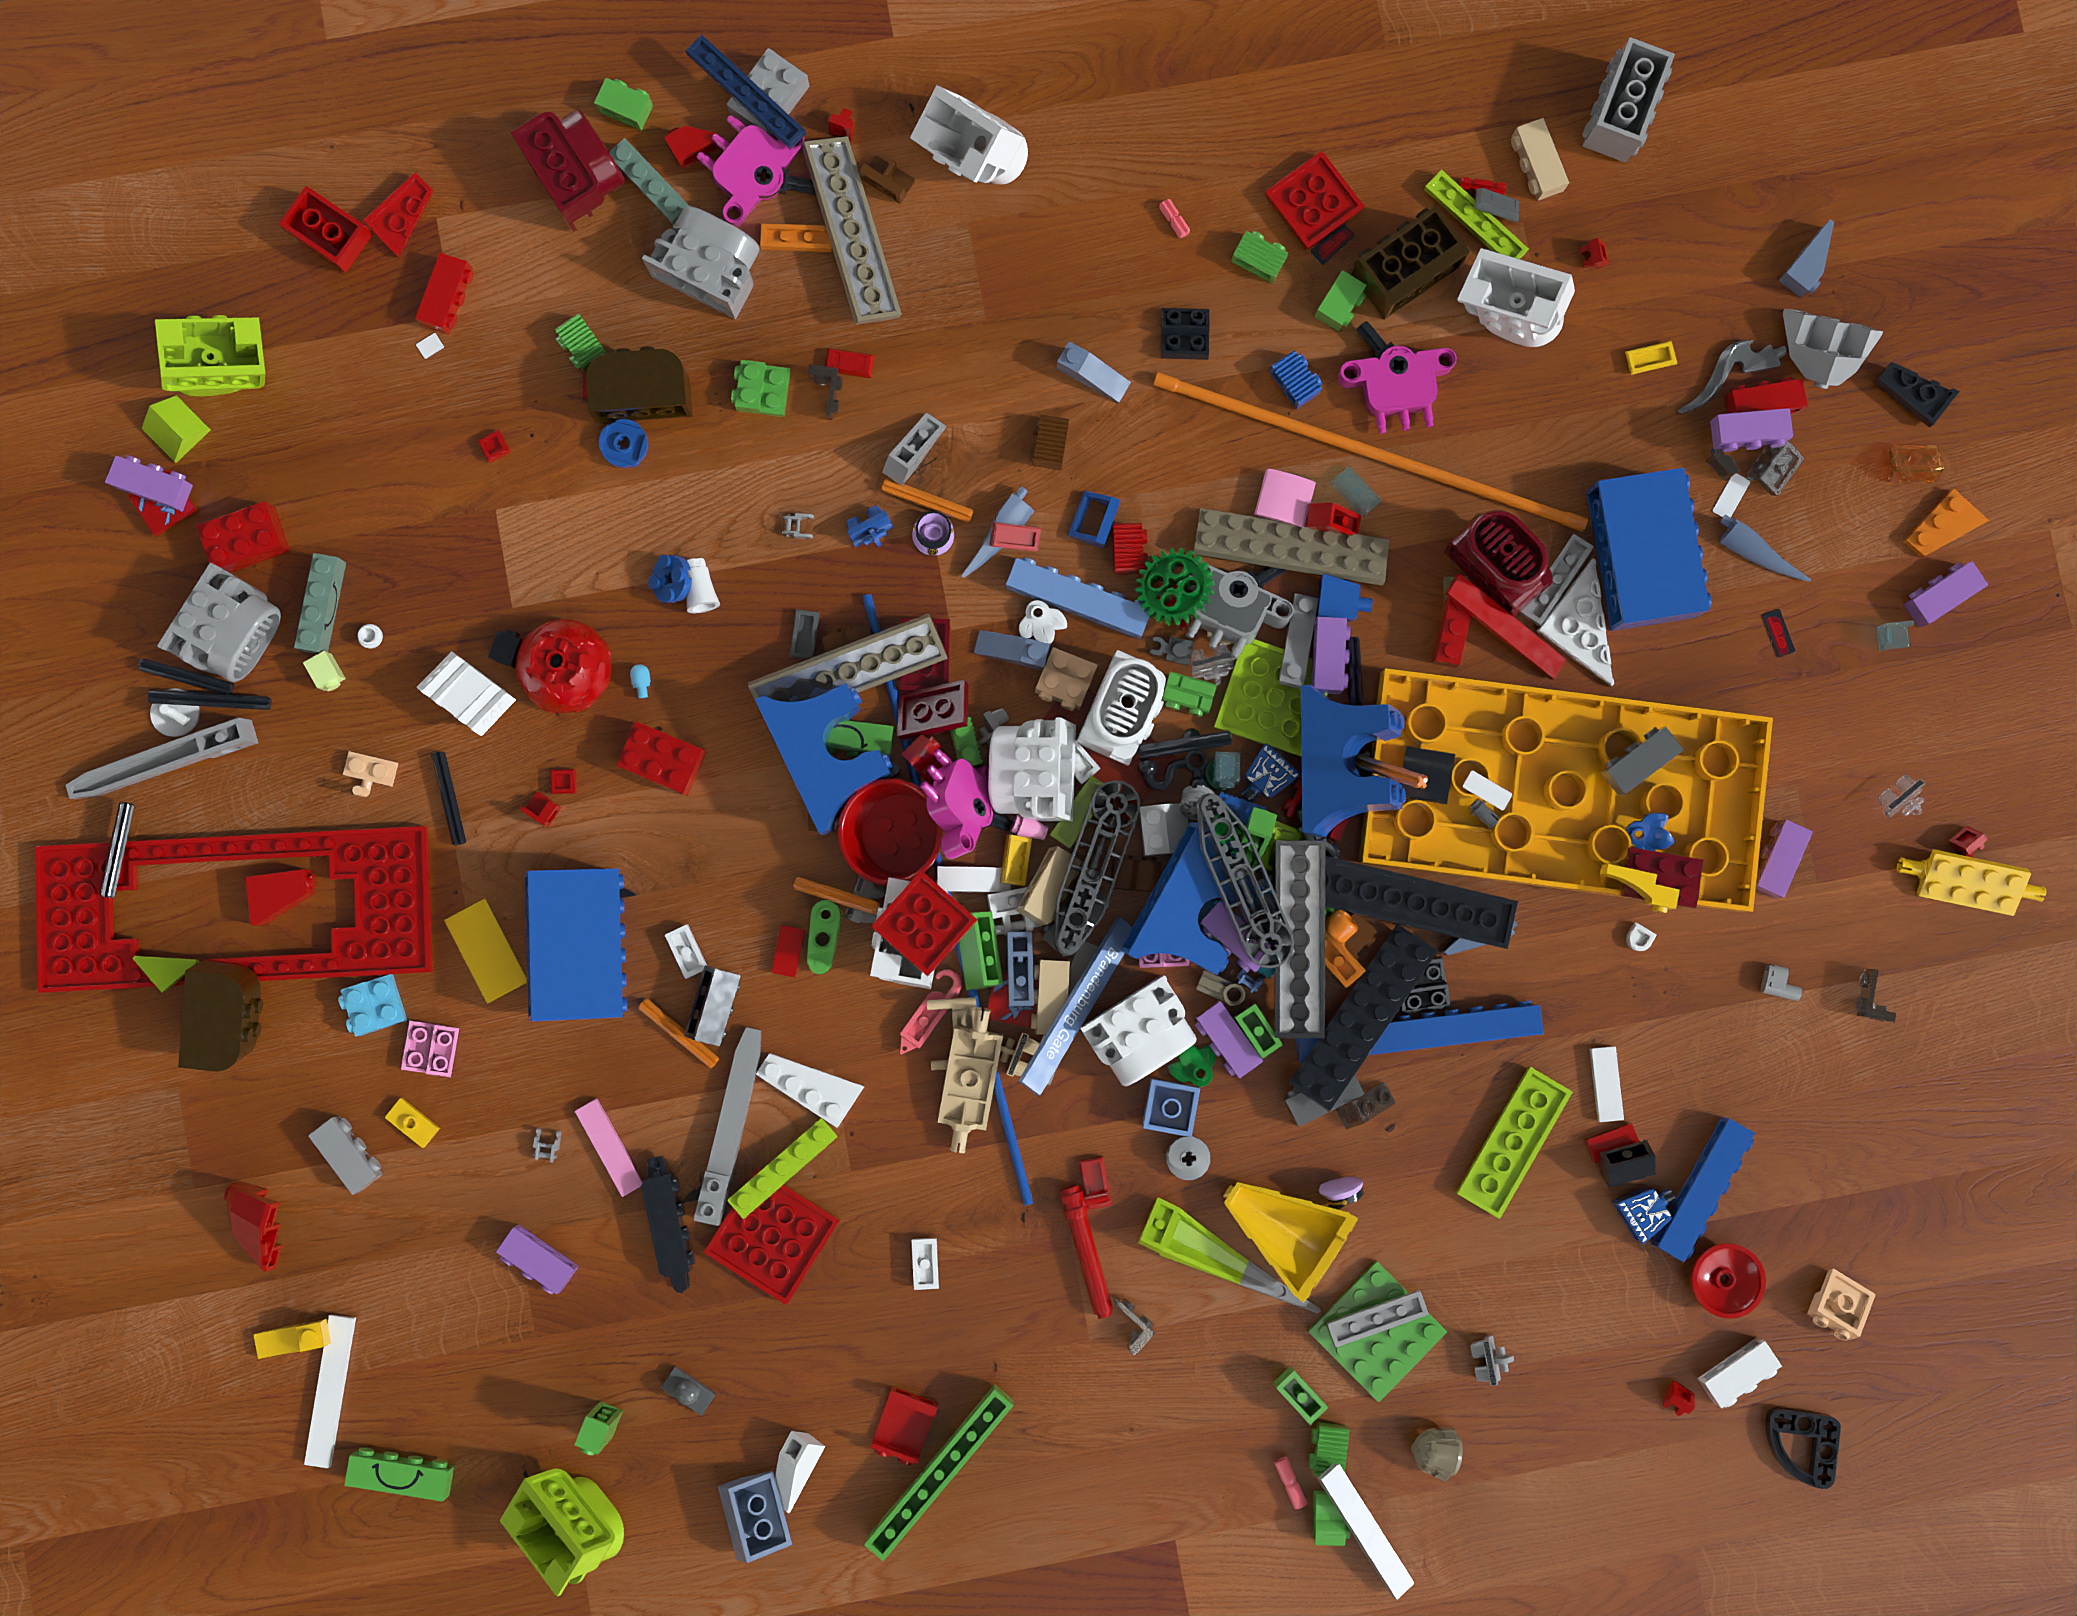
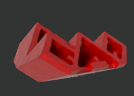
(253, 1222)

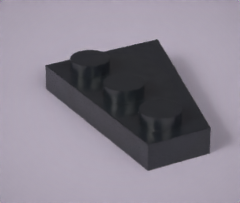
(1919, 396)

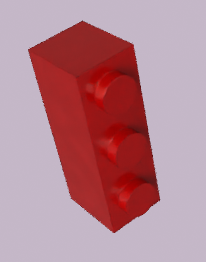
(444, 293)
(1767, 396)
(1451, 635)

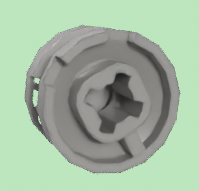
(1189, 800)

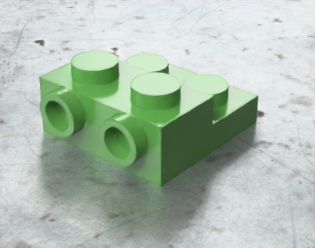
(761, 388)

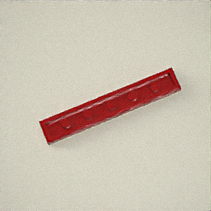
(1505, 626)

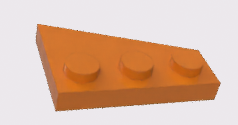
(1945, 523)

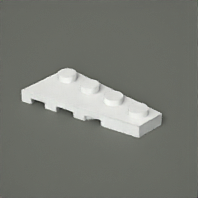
(816, 1090)

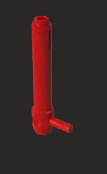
(1076, 1213)

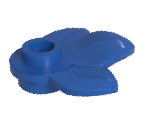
(1652, 830)

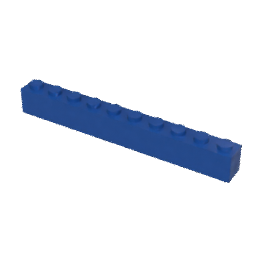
(1450, 1028)

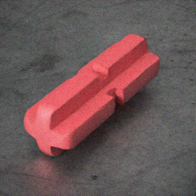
(1177, 222)

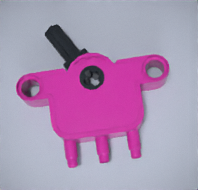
(742, 164)
(1397, 391)
(960, 804)

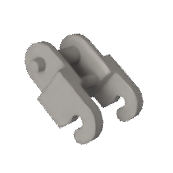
(798, 517)
(538, 1144)

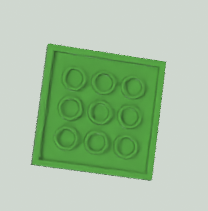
(1384, 1357)

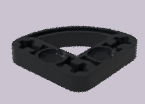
(1814, 1430)

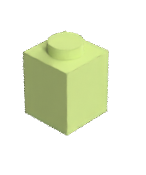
(324, 671)

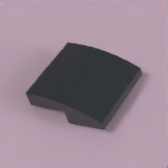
(1185, 333)
(1437, 768)
(1430, 991)

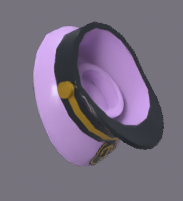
(933, 533)
(1342, 1191)

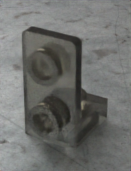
(822, 375)
(1722, 463)
(1864, 1003)
(1366, 1106)
(1136, 1339)

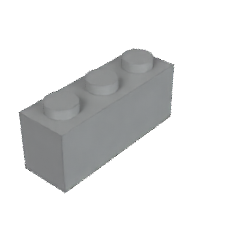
(346, 1154)

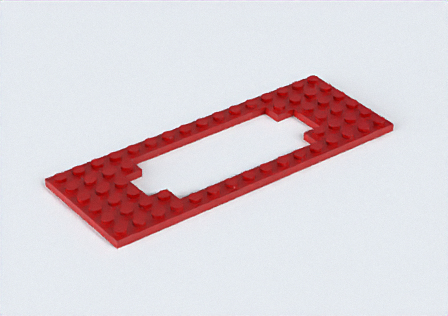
(389, 894)

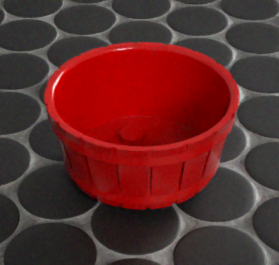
(888, 831)

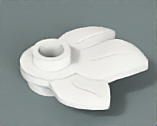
(1044, 626)

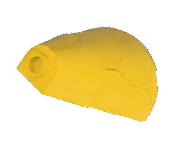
(1290, 1233)

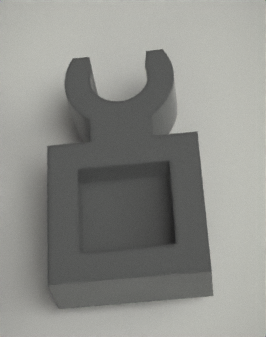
(1177, 650)

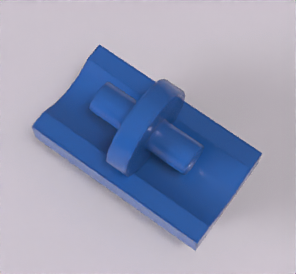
(871, 529)

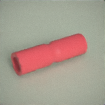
(1291, 1485)

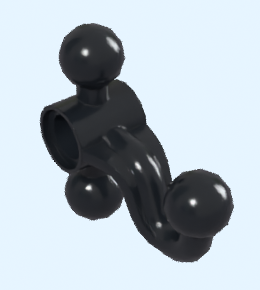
(1148, 768)

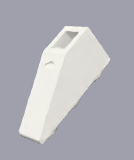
(795, 1466)

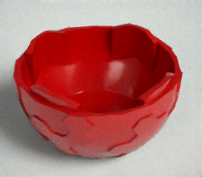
(580, 677)

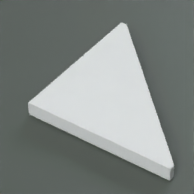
(1579, 625)

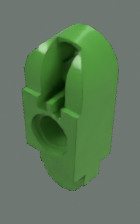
(821, 957)

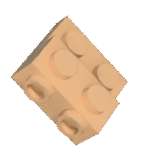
(1065, 679)
(1841, 1306)

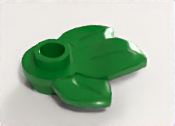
(1191, 1062)

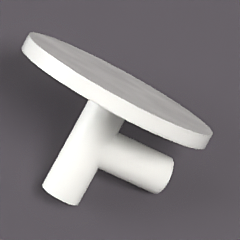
(174, 719)

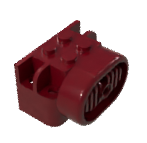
(569, 162)
(1502, 559)

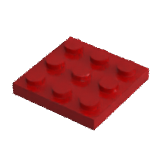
(1314, 200)
(924, 923)

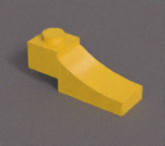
(1657, 896)
(292, 1339)

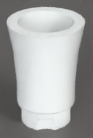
(701, 594)

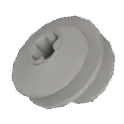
(1197, 1166)

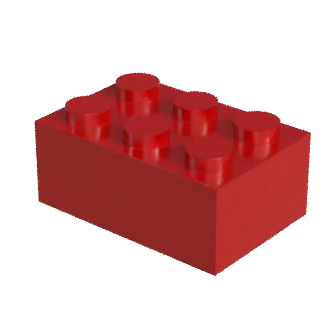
(325, 229)
(243, 537)
(661, 758)

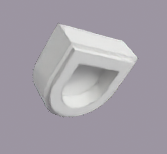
(1639, 937)

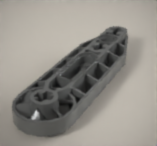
(1237, 868)
(1089, 879)

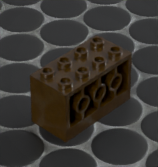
(1410, 261)

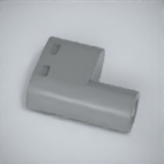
(1775, 983)

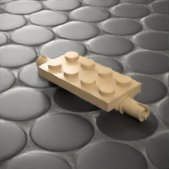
(970, 1079)

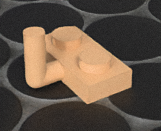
(369, 770)

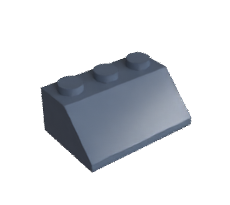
(754, 1516)

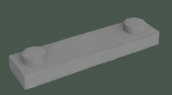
(1562, 573)
(1298, 641)
(1377, 1318)

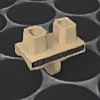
(1024, 1045)

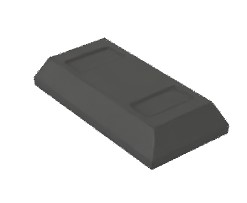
(1497, 204)
(804, 634)

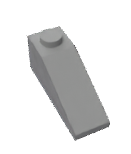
(913, 449)

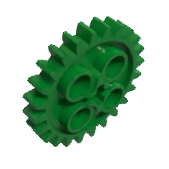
(1163, 570)

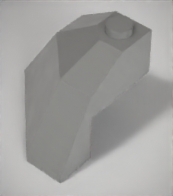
(1827, 348)

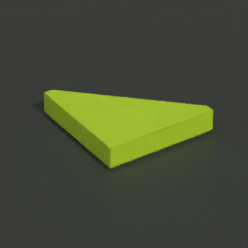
(164, 971)

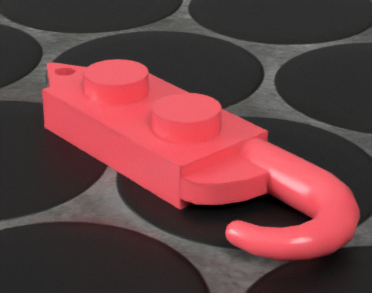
(925, 1020)

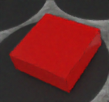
(494, 446)
(563, 781)

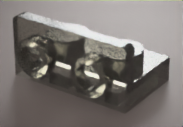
(1775, 467)

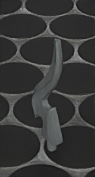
(1736, 353)

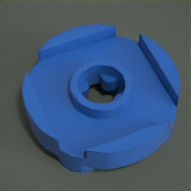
(616, 432)
(670, 567)

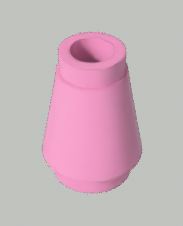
(1028, 828)

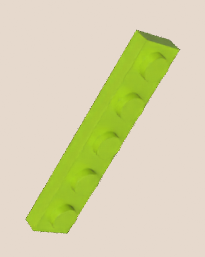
(1478, 222)
(782, 1168)

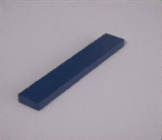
(745, 92)

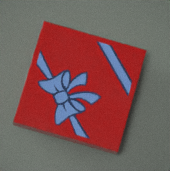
(160, 517)
(1009, 1014)

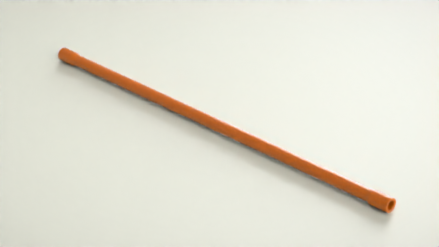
(1565, 518)

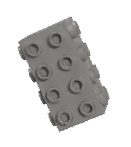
(1627, 100)

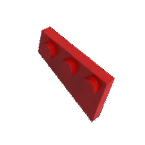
(399, 213)

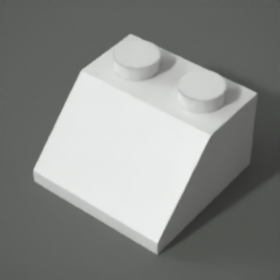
(1161, 828)

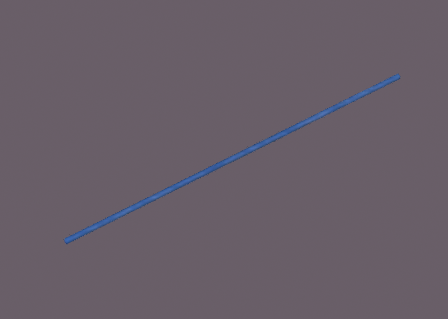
(998, 1089)

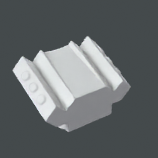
(466, 693)

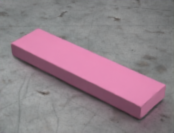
(609, 1147)

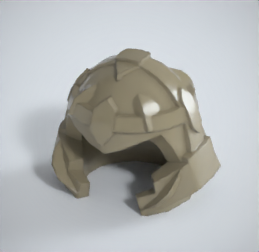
(1438, 1452)

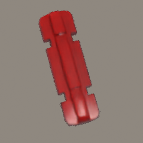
(1468, 184)

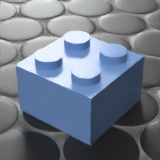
(1170, 1107)

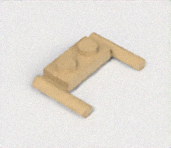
(962, 1015)

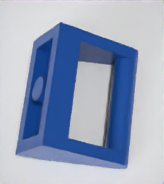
(1100, 540)

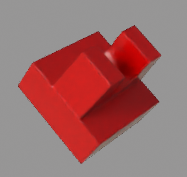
(842, 125)
(1597, 249)
(1968, 841)
(1679, 1397)

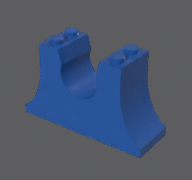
(802, 738)
(1330, 745)
(1171, 913)

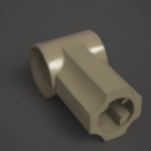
(1218, 987)

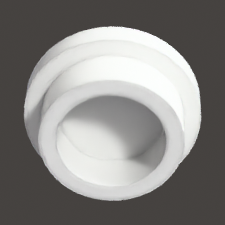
(370, 636)

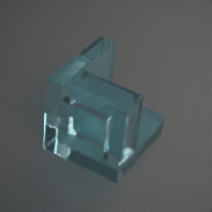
(1894, 635)

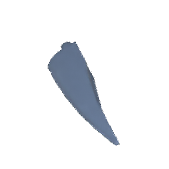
(1013, 512)
(1754, 548)

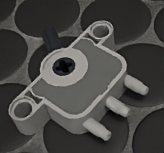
(1240, 607)

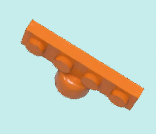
(1343, 965)

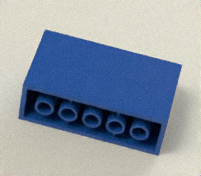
(1648, 549)
(574, 944)

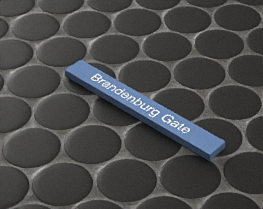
(1076, 1008)

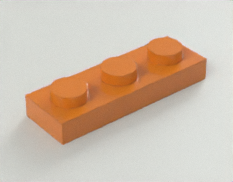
(795, 238)

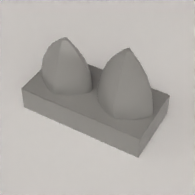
(867, 890)

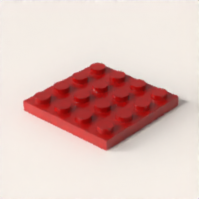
(774, 1241)

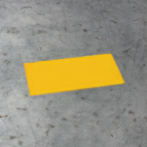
(486, 951)

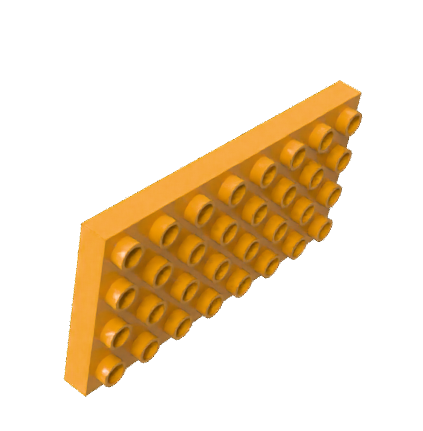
(1561, 808)

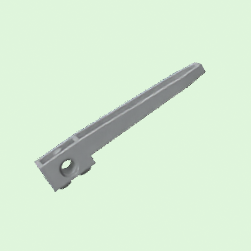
(165, 758)
(729, 1129)

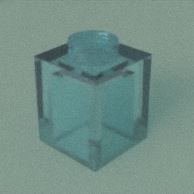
(1226, 769)

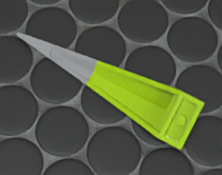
(1186, 1241)

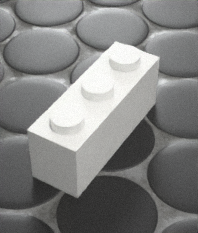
(1740, 1373)

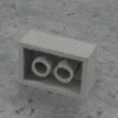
(779, 81)

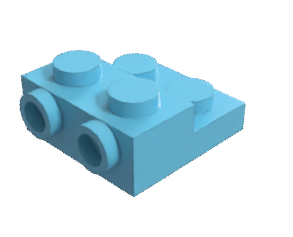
(372, 1005)

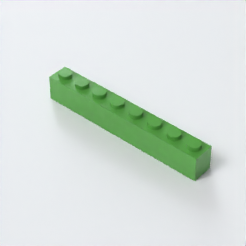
(939, 1472)

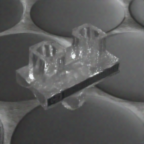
(1213, 666)
(1910, 790)

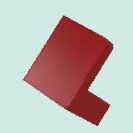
(541, 809)

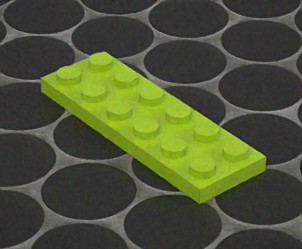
(1514, 1142)

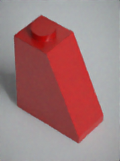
(277, 893)

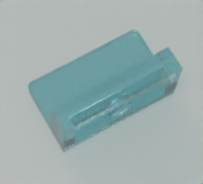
(1356, 491)

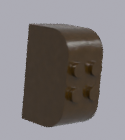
(638, 386)
(219, 1015)

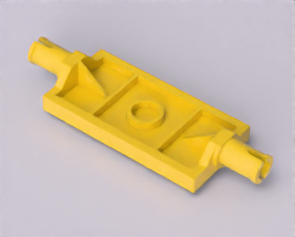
(1972, 882)

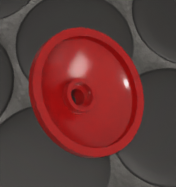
(1743, 1283)

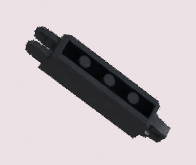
(667, 1224)

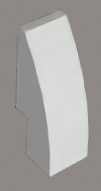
(971, 879)

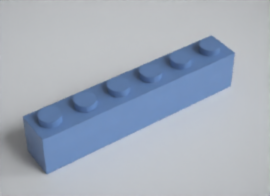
(1077, 598)

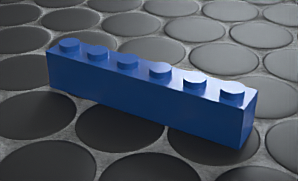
(1703, 1188)

